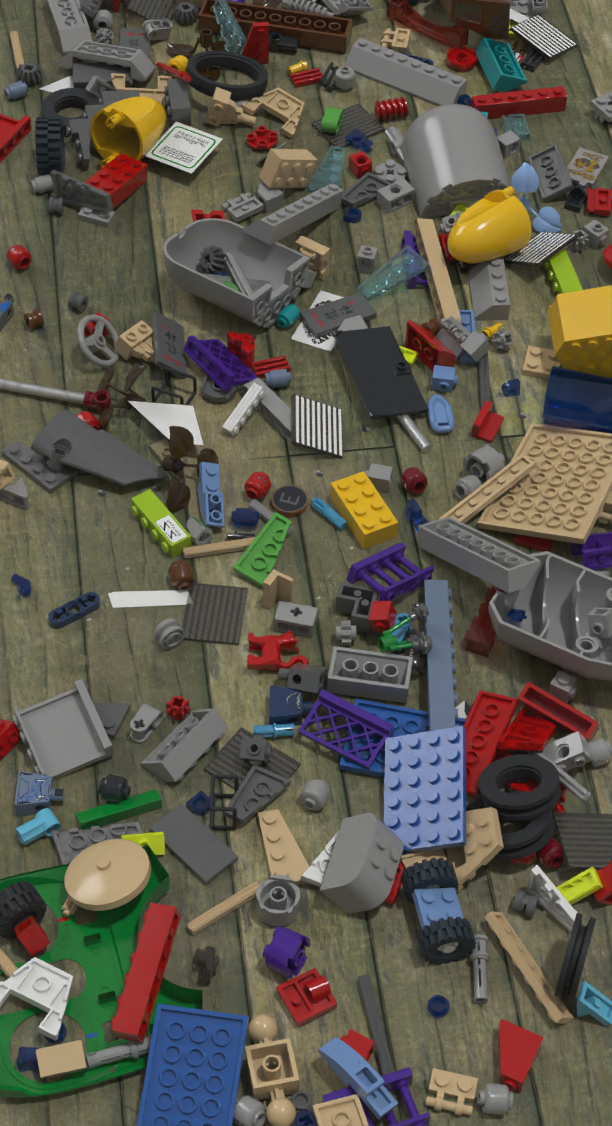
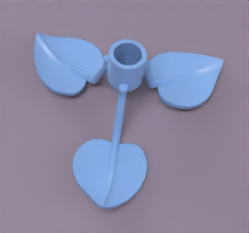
(526, 180)

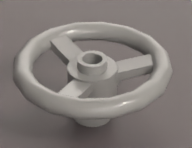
(96, 341)

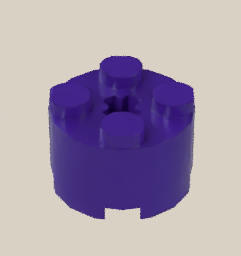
(286, 952)

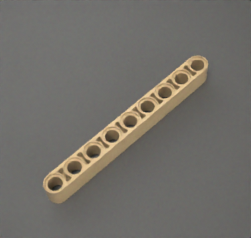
(437, 275)

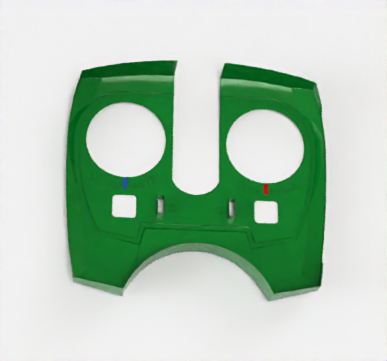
(105, 962)

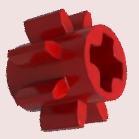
(178, 708)

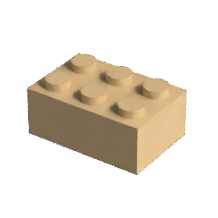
(288, 168)

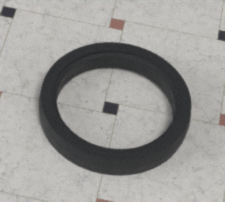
(231, 60)

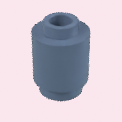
(16, 90)
(277, 378)

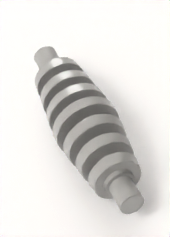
(307, 6)

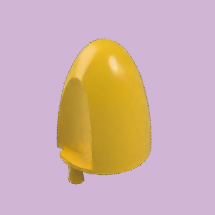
(128, 128)
(490, 228)

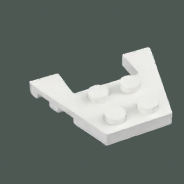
(42, 987)

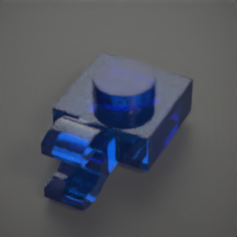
(359, 139)
(414, 513)

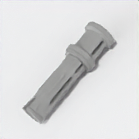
(479, 961)
(131, 1049)

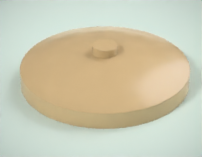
(107, 874)

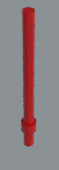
(182, 75)

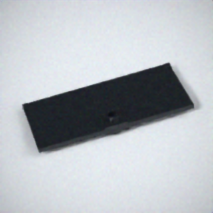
(380, 372)

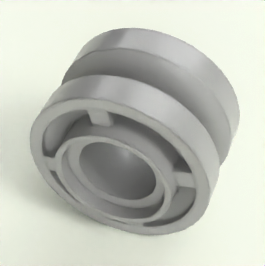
(169, 633)

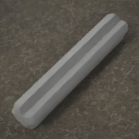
(264, 512)

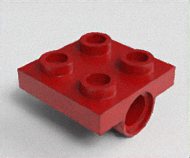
(307, 996)

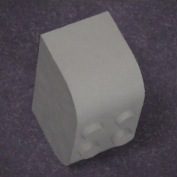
(362, 864)

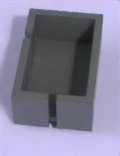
(177, 102)

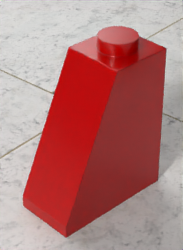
(516, 1054)

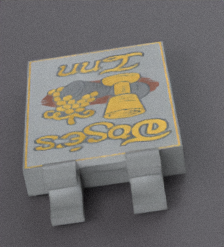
(586, 167)

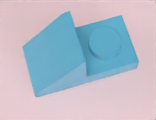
(594, 1003)

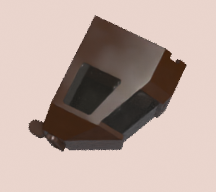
(484, 17)

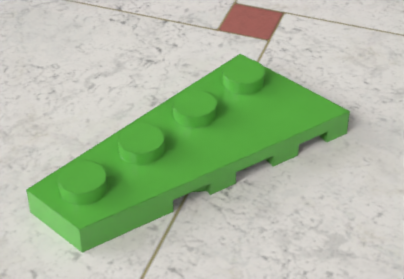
(263, 552)

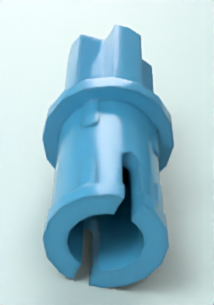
(274, 730)

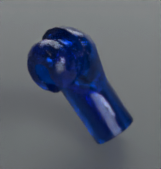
(23, 583)

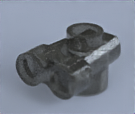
(207, 962)

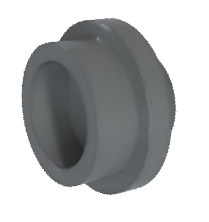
(301, 1101)

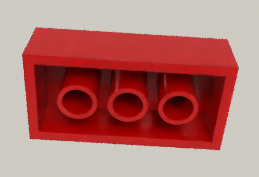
(120, 178)

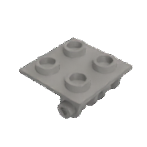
(452, 335)

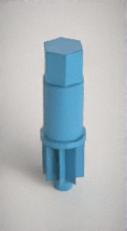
(326, 511)

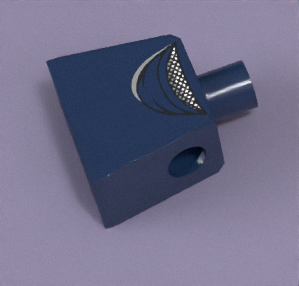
(287, 706)

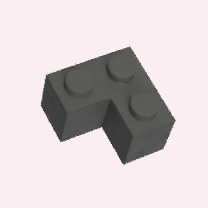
(358, 602)

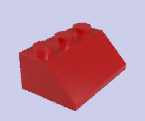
(429, 348)

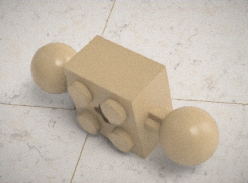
(276, 1082)

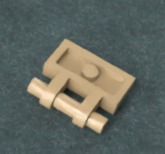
(400, 39)
(451, 1086)

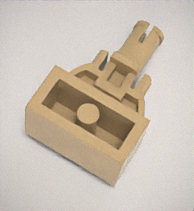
(225, 110)
(137, 342)

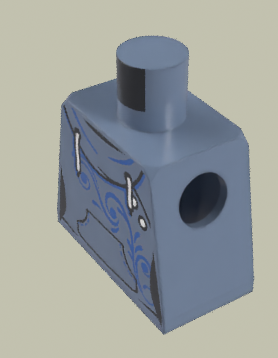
(35, 793)

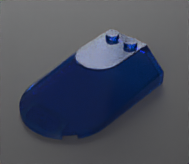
(578, 401)

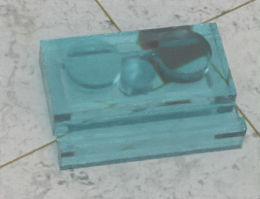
(517, 124)

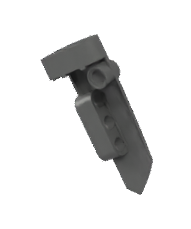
(81, 446)

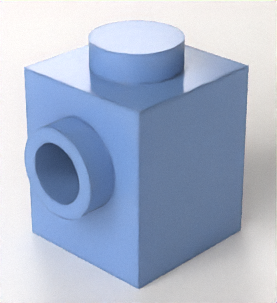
(444, 378)

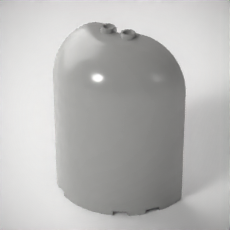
(452, 158)
(255, 259)

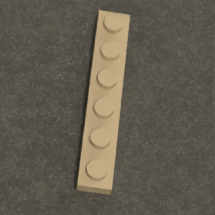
(491, 489)
(532, 973)

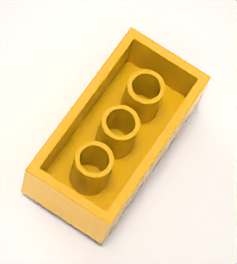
(364, 510)

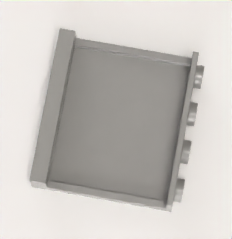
(64, 733)

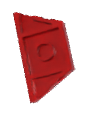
(527, 733)

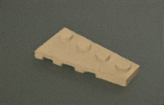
(280, 847)

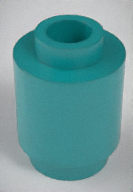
(287, 316)

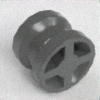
(56, 205)
(78, 301)

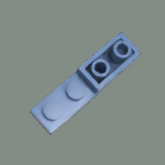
(209, 495)
(360, 1075)

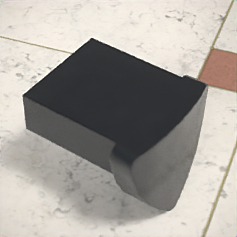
(576, 199)

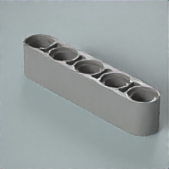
(273, 408)

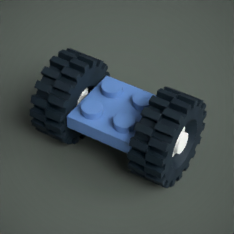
(444, 929)

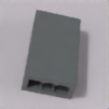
(84, 72)

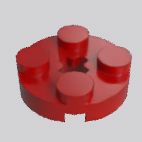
(461, 59)

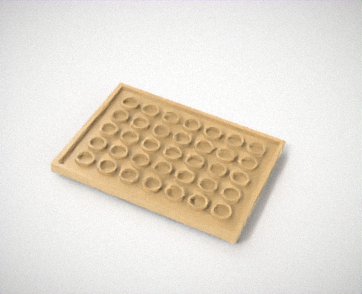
(562, 492)

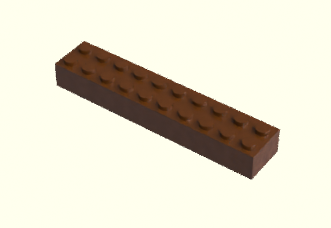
(310, 28)

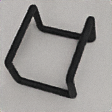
(161, 390)
(220, 795)

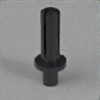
(235, 536)

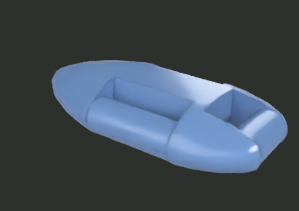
(440, 414)

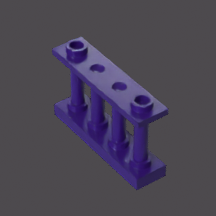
(596, 551)
(386, 560)
(399, 1081)

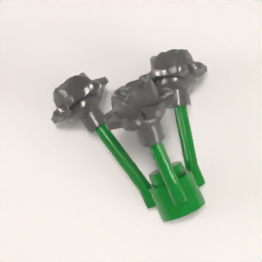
(416, 639)

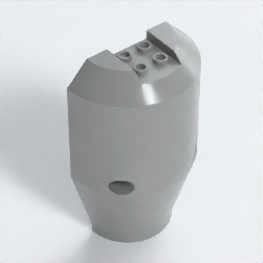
(557, 616)

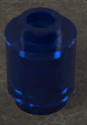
(245, 517)

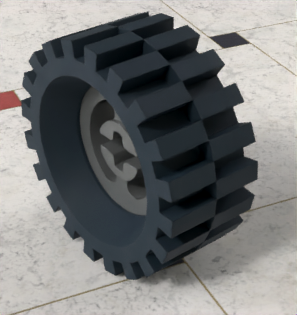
(49, 145)

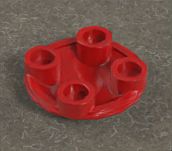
(262, 138)

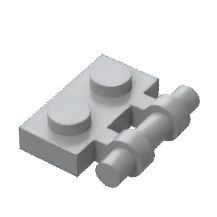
(242, 207)

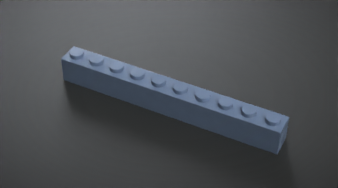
(439, 659)

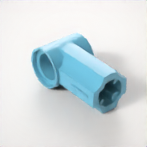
(38, 827)

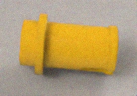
(299, 67)
(488, 331)

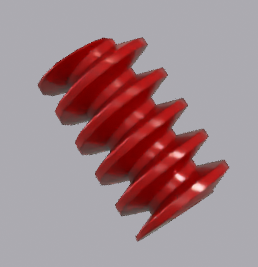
(391, 107)

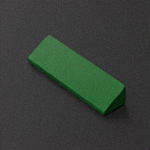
(114, 812)

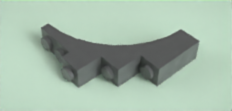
(79, 129)

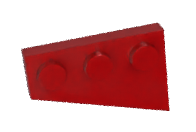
(258, 43)

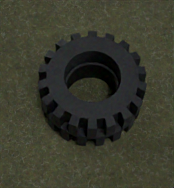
(17, 904)

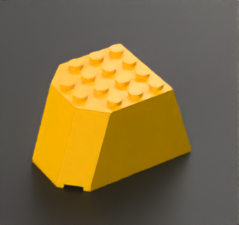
(583, 330)

